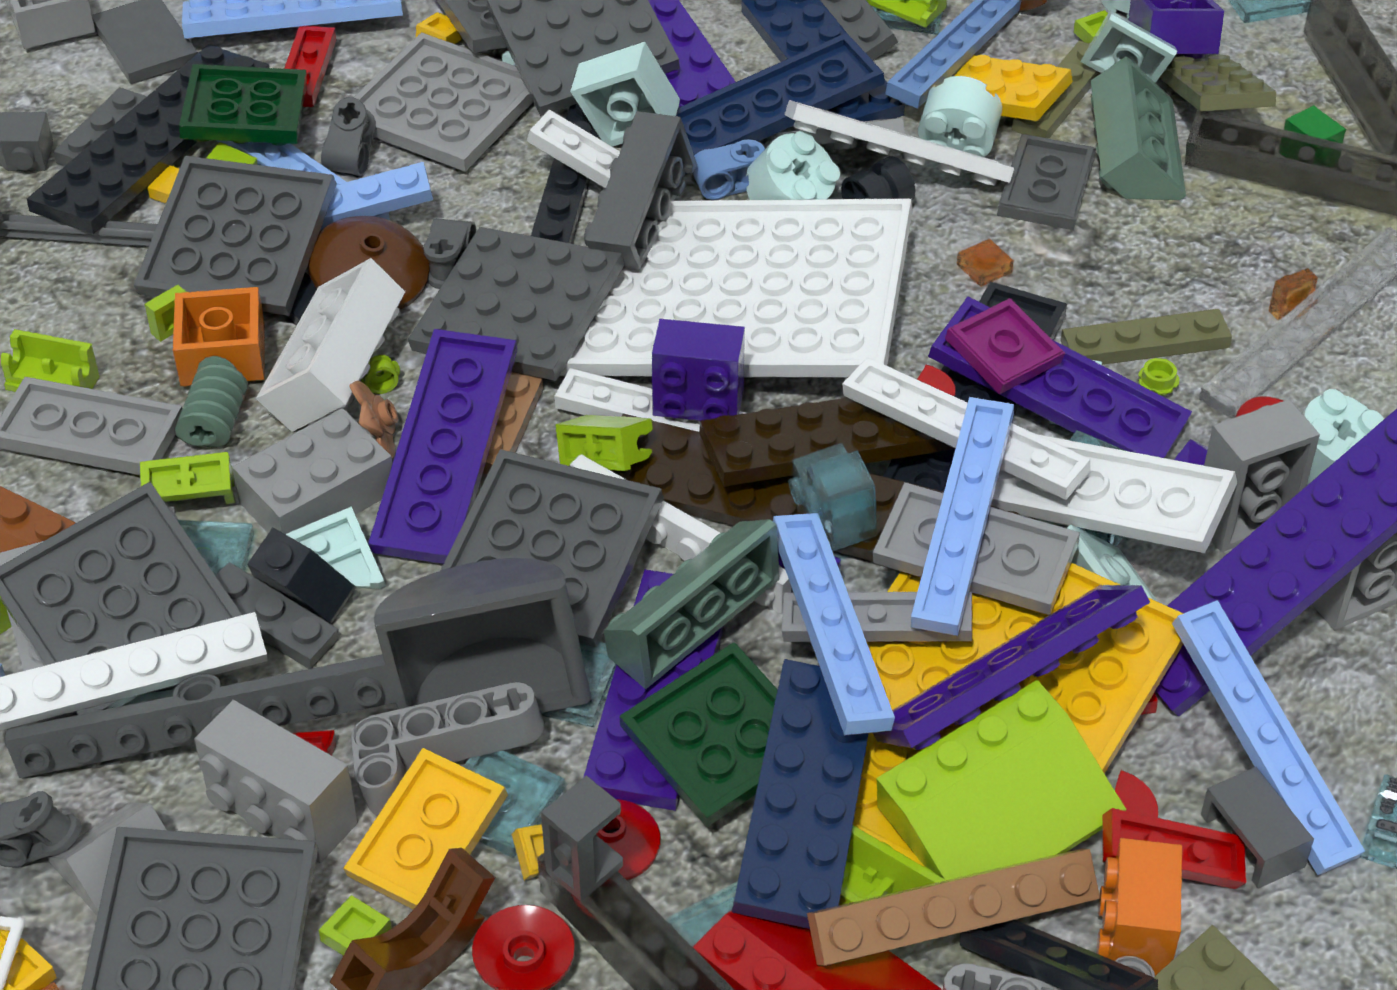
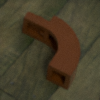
(427, 938)

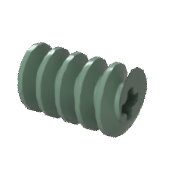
(212, 404)

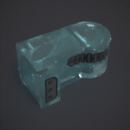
(1383, 824)

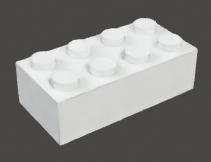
(331, 346)

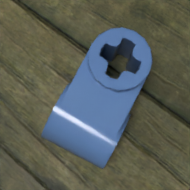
(724, 168)

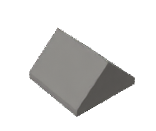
(87, 860)

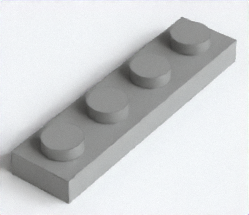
(881, 618)

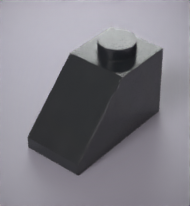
(300, 575)

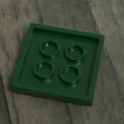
(243, 104)
(708, 732)

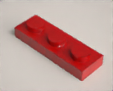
(312, 53)
(1206, 853)

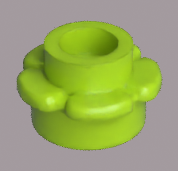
(1159, 376)
(382, 381)

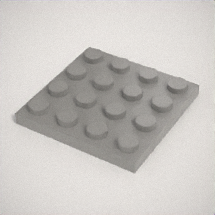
(444, 101)

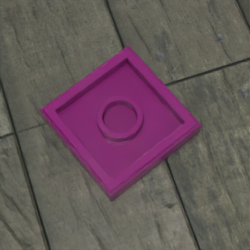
(1004, 345)

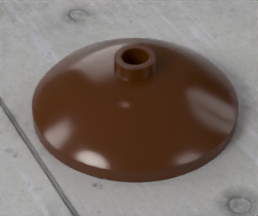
(359, 238)

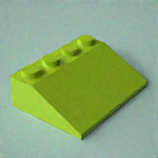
(999, 789)

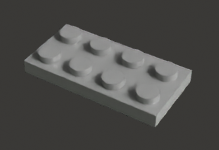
(87, 425)
(1017, 559)

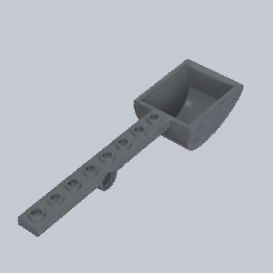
(437, 641)

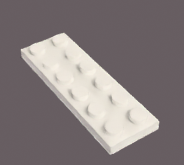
(1130, 497)

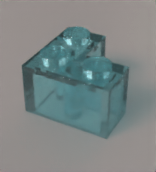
(839, 491)

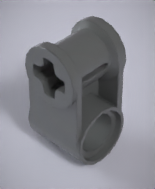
(349, 144)
(445, 246)
(34, 830)

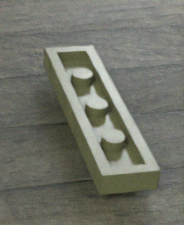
(1068, 99)
(1150, 337)

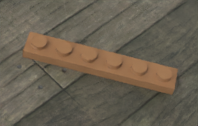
(952, 906)

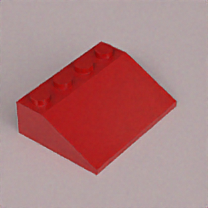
(781, 956)

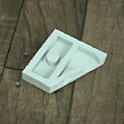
(343, 546)

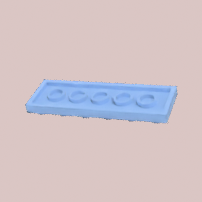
(237, 16)

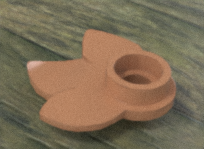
(376, 415)

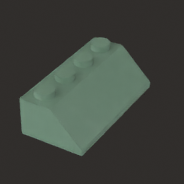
(1136, 135)
(694, 601)

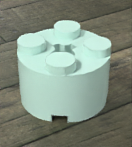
(961, 115)
(792, 170)
(1340, 424)

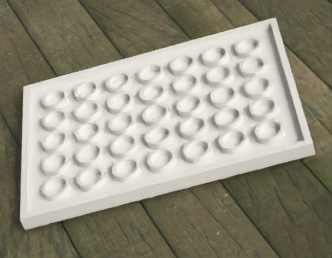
(800, 275)

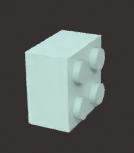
(618, 86)

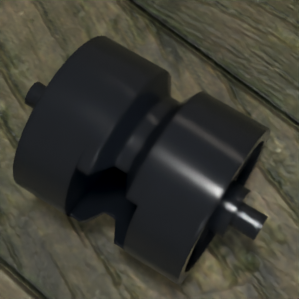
(883, 180)

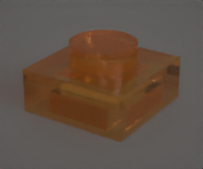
(985, 262)
(1291, 291)

